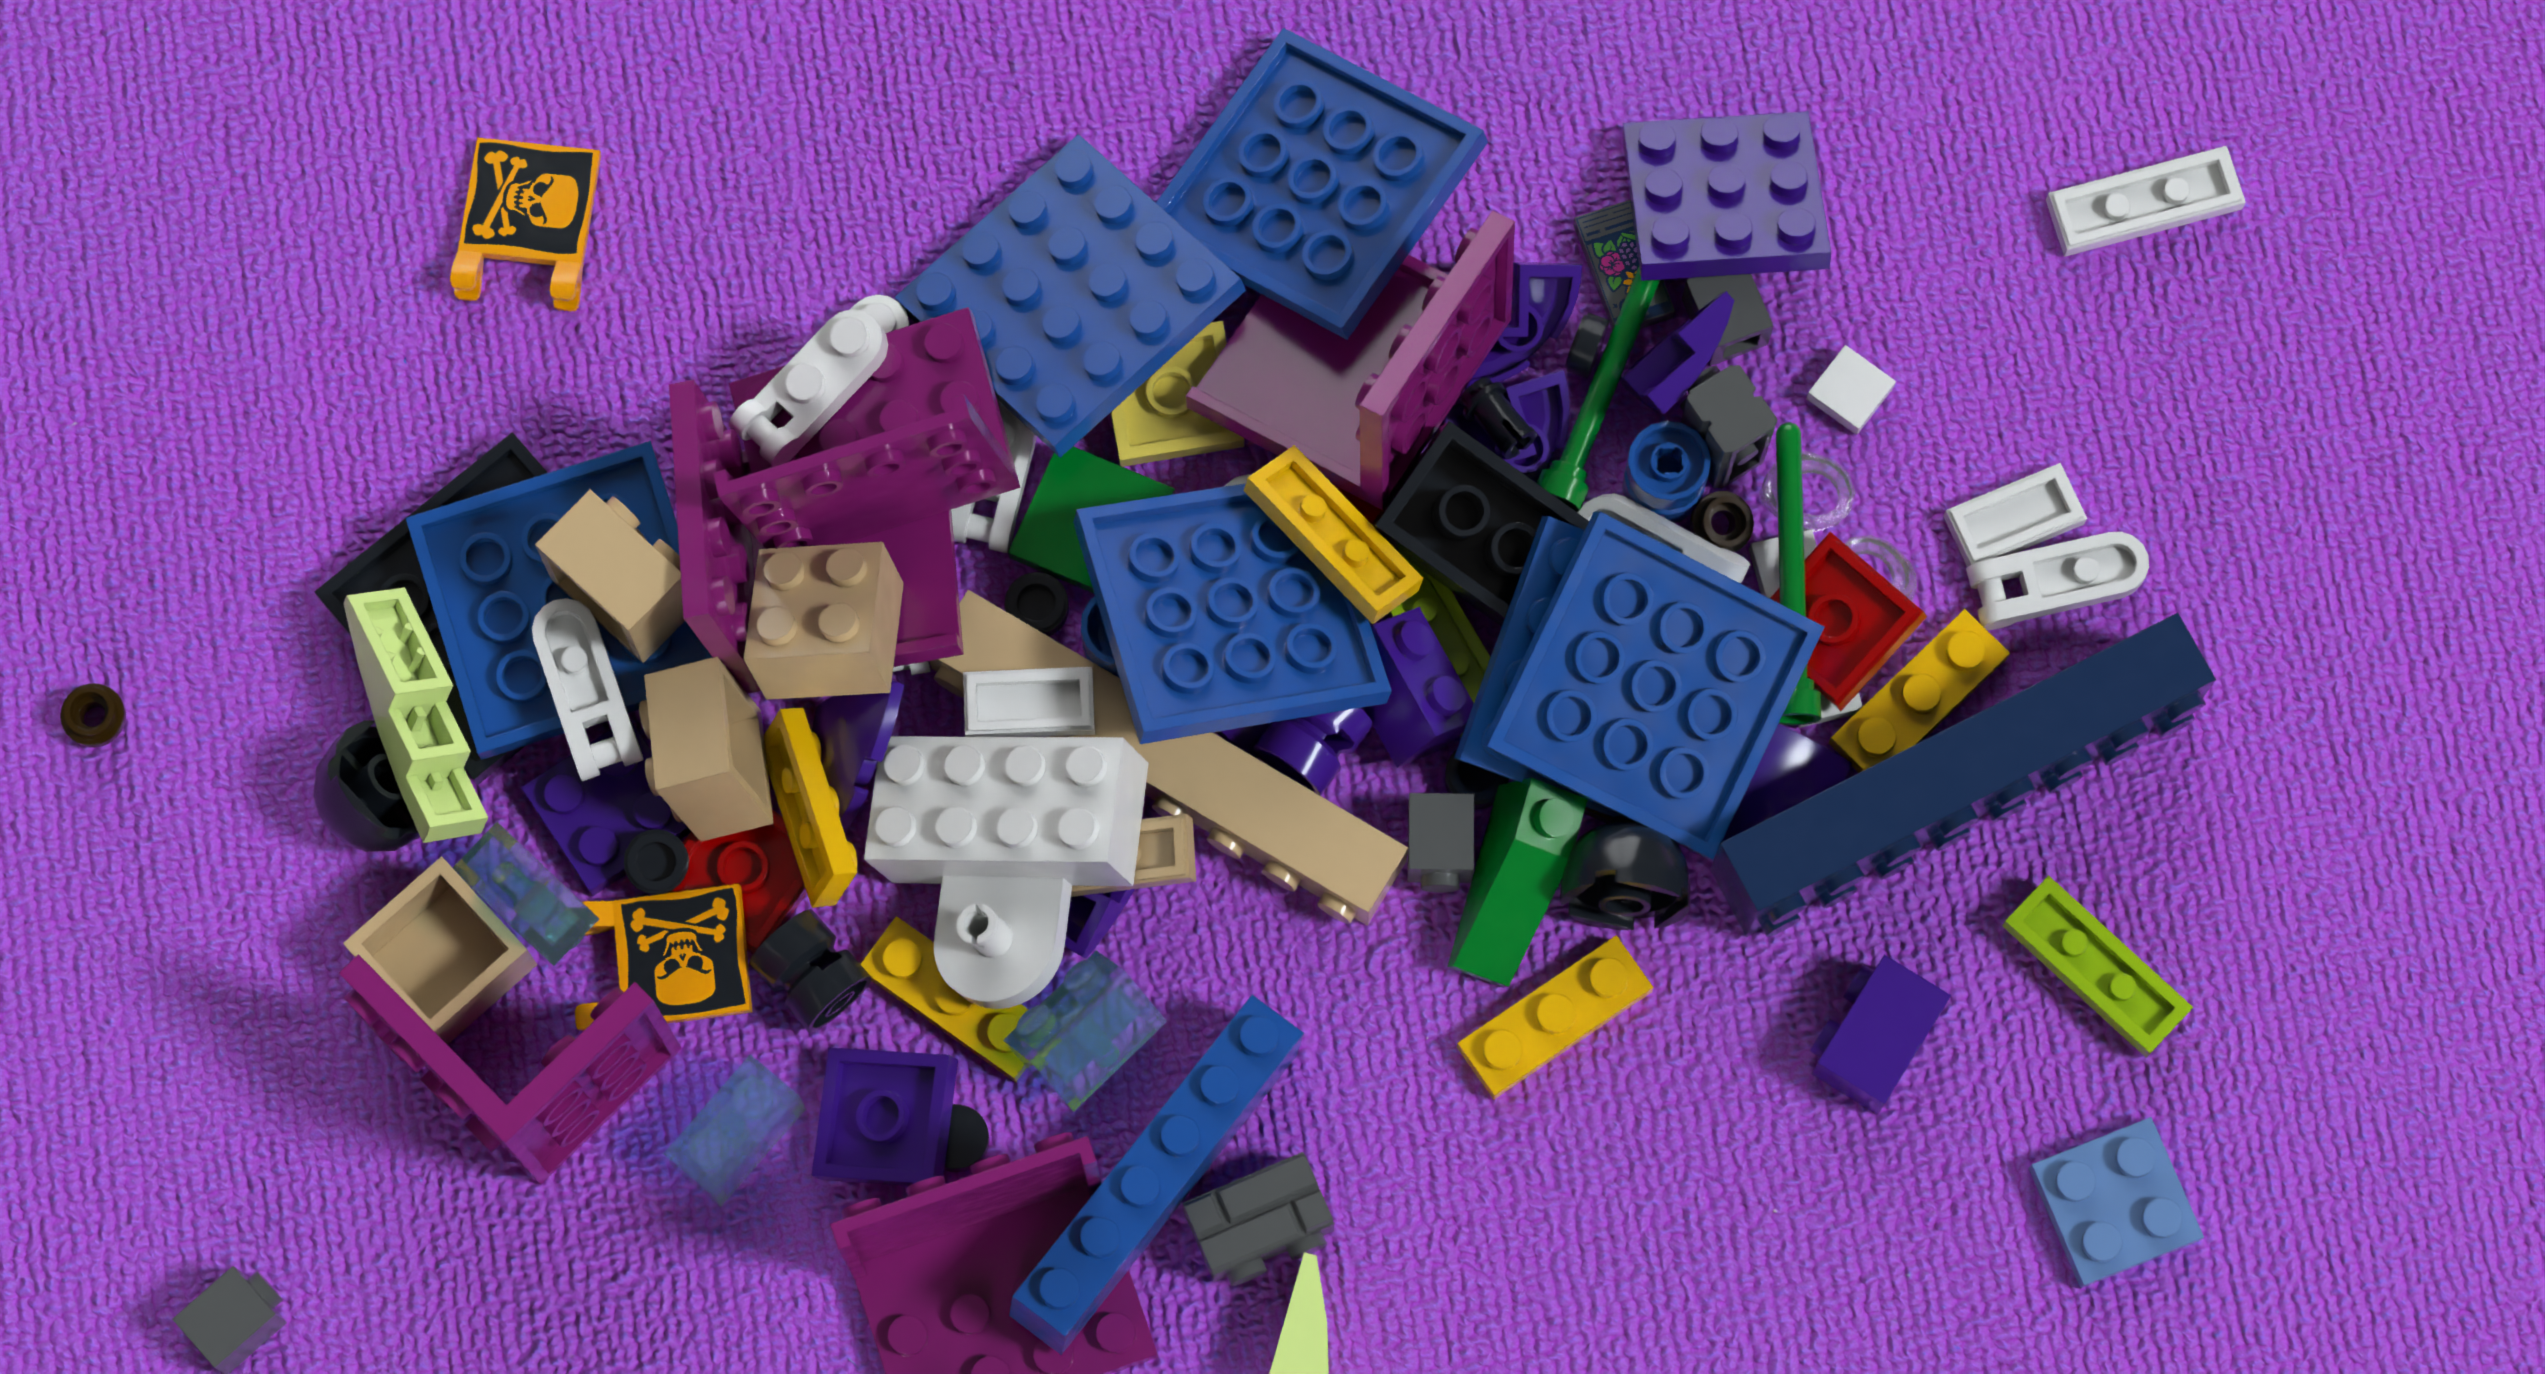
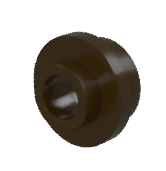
(1735, 510)
(80, 702)

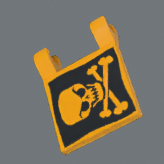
(527, 208)
(680, 951)

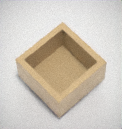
(616, 572)
(824, 620)
(706, 749)
(442, 950)

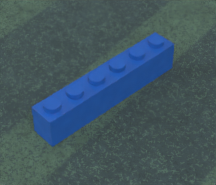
(1155, 1175)

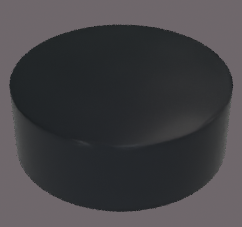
(1586, 345)
(1038, 602)
(1469, 779)
(656, 861)
(967, 1139)

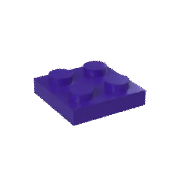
(600, 815)
(884, 1116)

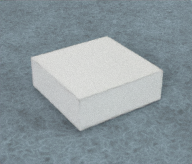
(1851, 390)

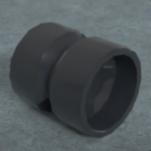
(807, 966)

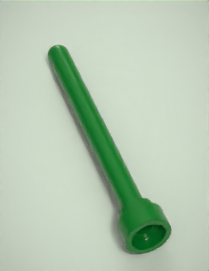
(1566, 476)
(1805, 702)

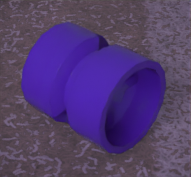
(1310, 745)

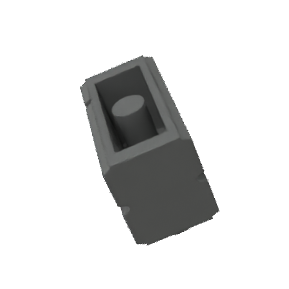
(1729, 421)
(1260, 1219)

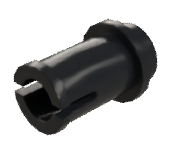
(1496, 416)

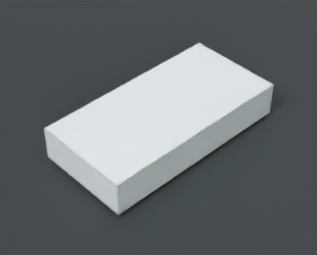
(2015, 516)
(1029, 702)

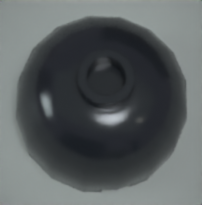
(360, 793)
(1625, 875)

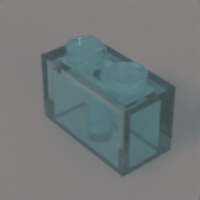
(525, 894)
(1084, 1030)
(735, 1130)

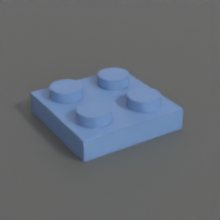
(2116, 1202)

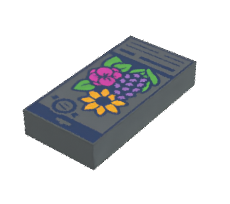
(1612, 257)

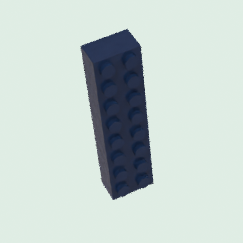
(1962, 776)

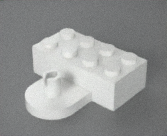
(1006, 839)

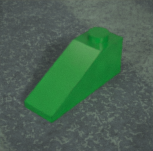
(1515, 877)

